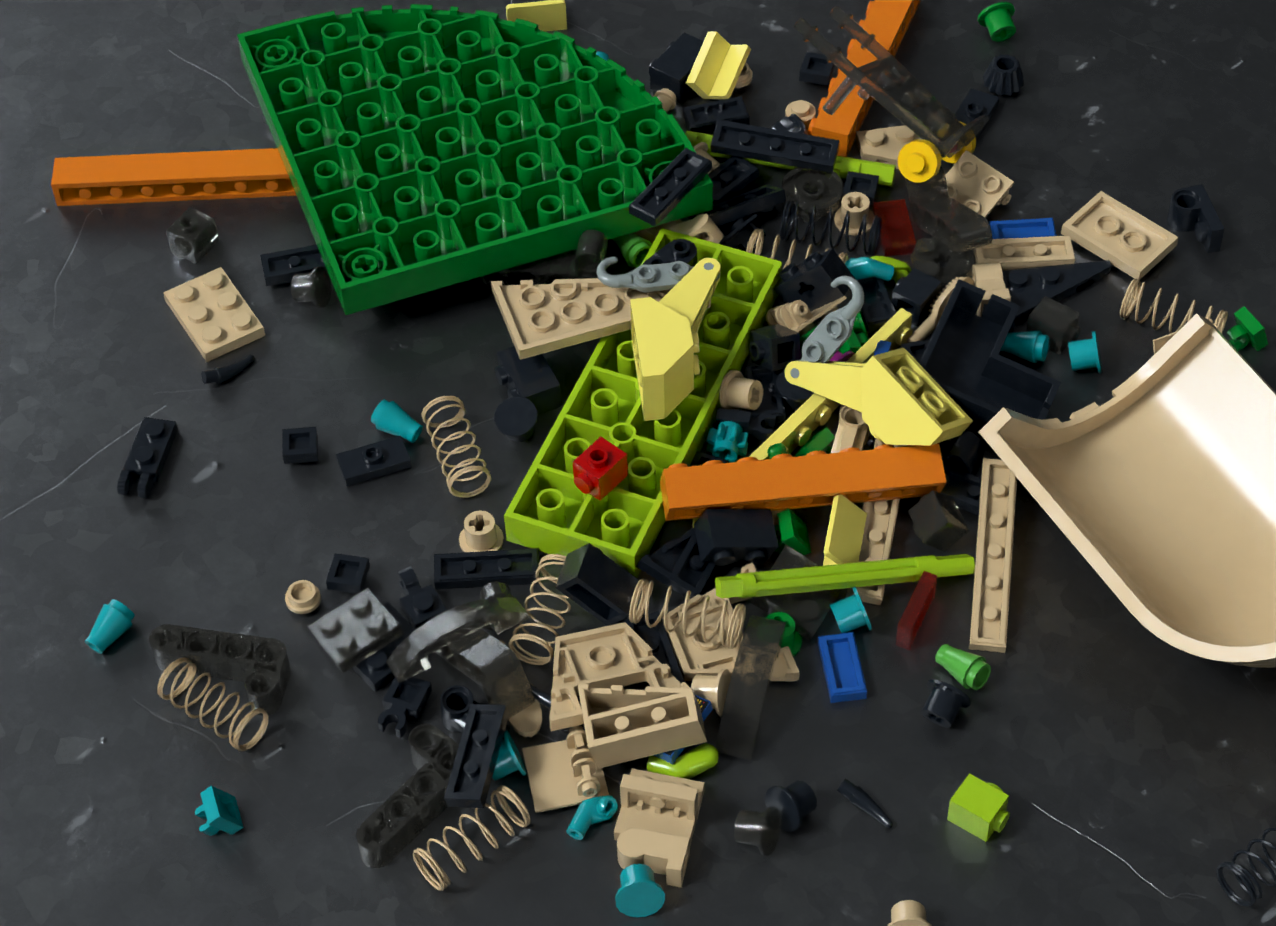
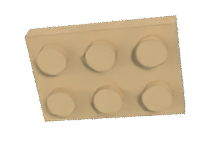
(1119, 235)
(214, 314)

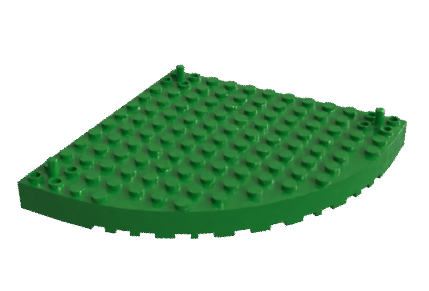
(454, 143)

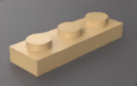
(1027, 252)

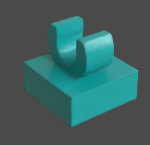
(220, 811)

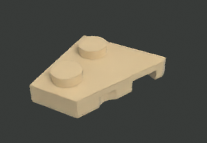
(884, 143)

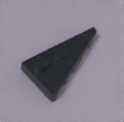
(1056, 282)

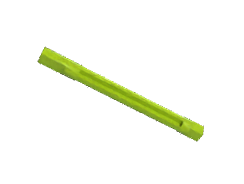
(843, 164)
(841, 576)

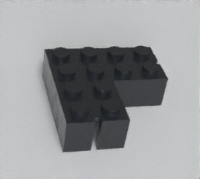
(968, 363)

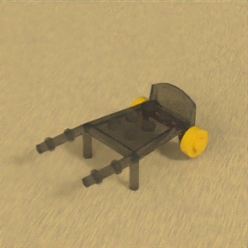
(902, 96)

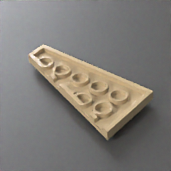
(564, 312)

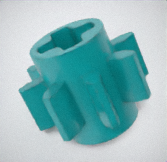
(727, 441)

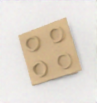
(977, 184)
(798, 316)
(563, 772)

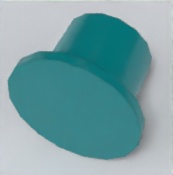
(1085, 354)
(850, 613)
(509, 759)
(639, 892)

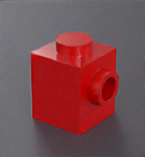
(600, 468)

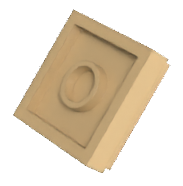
(659, 803)

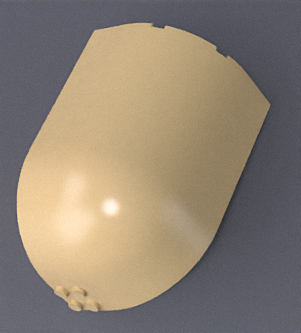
(1169, 493)

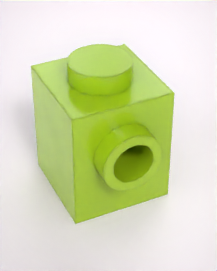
(979, 807)

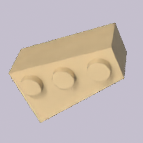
(639, 723)

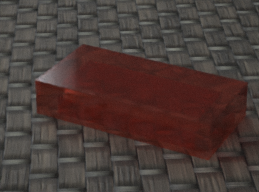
(896, 228)
(916, 610)

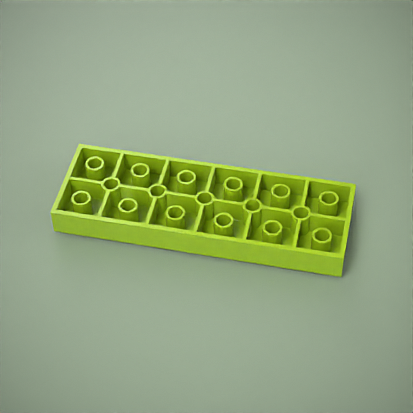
(607, 403)

